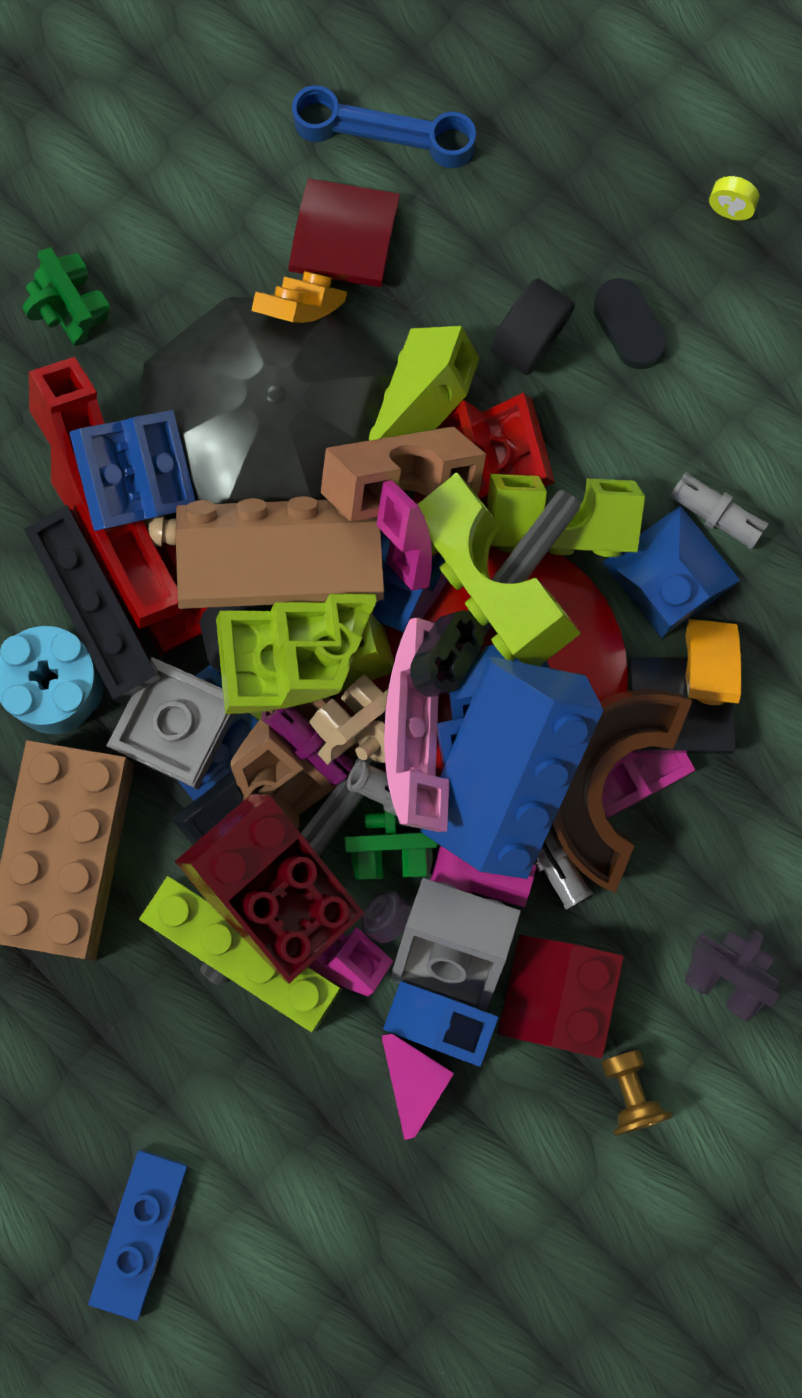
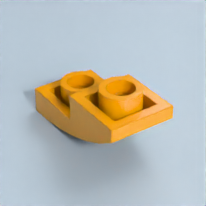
(300, 299)
(713, 662)

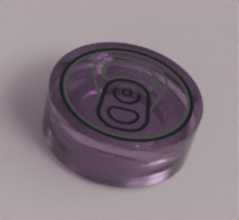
(385, 916)

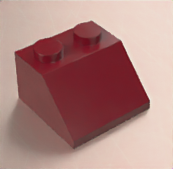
(560, 995)

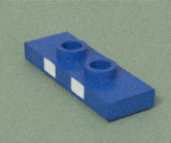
(138, 1235)

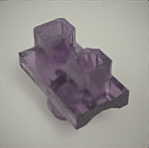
(752, 984)

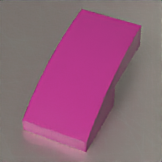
(408, 534)
(640, 776)
(353, 963)

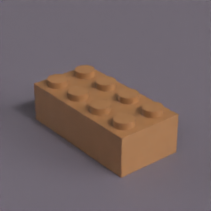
(62, 849)

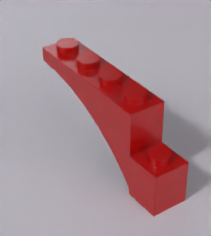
(66, 401)

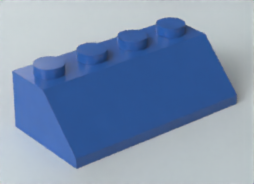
(514, 763)

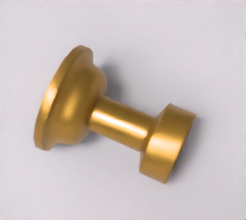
(639, 1112)

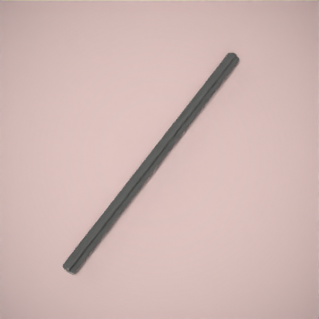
(514, 570)

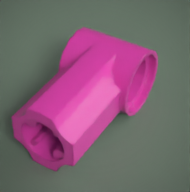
(464, 877)

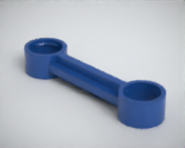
(383, 126)

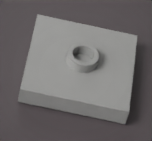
(173, 725)

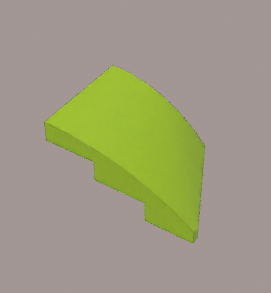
(290, 652)

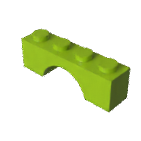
(524, 613)
(204, 933)

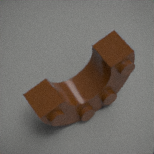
(627, 724)

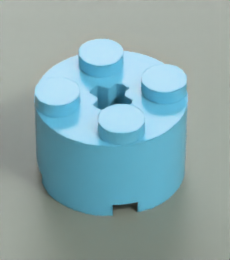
(28, 660)

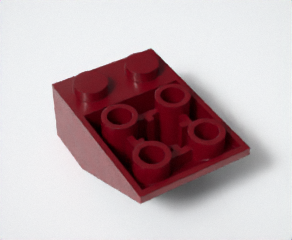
(270, 885)

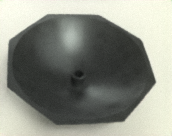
(265, 398)

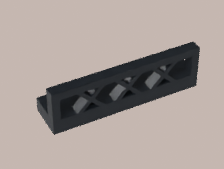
(92, 604)

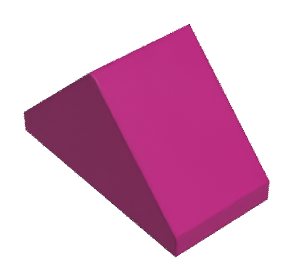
(415, 1082)

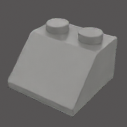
(455, 944)

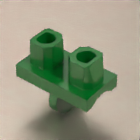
(57, 300)
(367, 850)

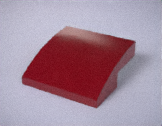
(344, 232)

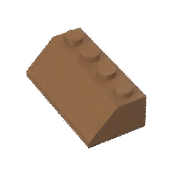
(273, 553)

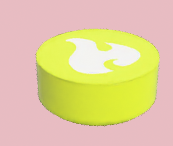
(734, 198)

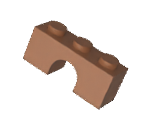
(412, 461)

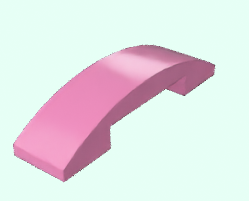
(412, 742)

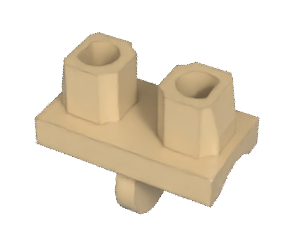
(365, 727)

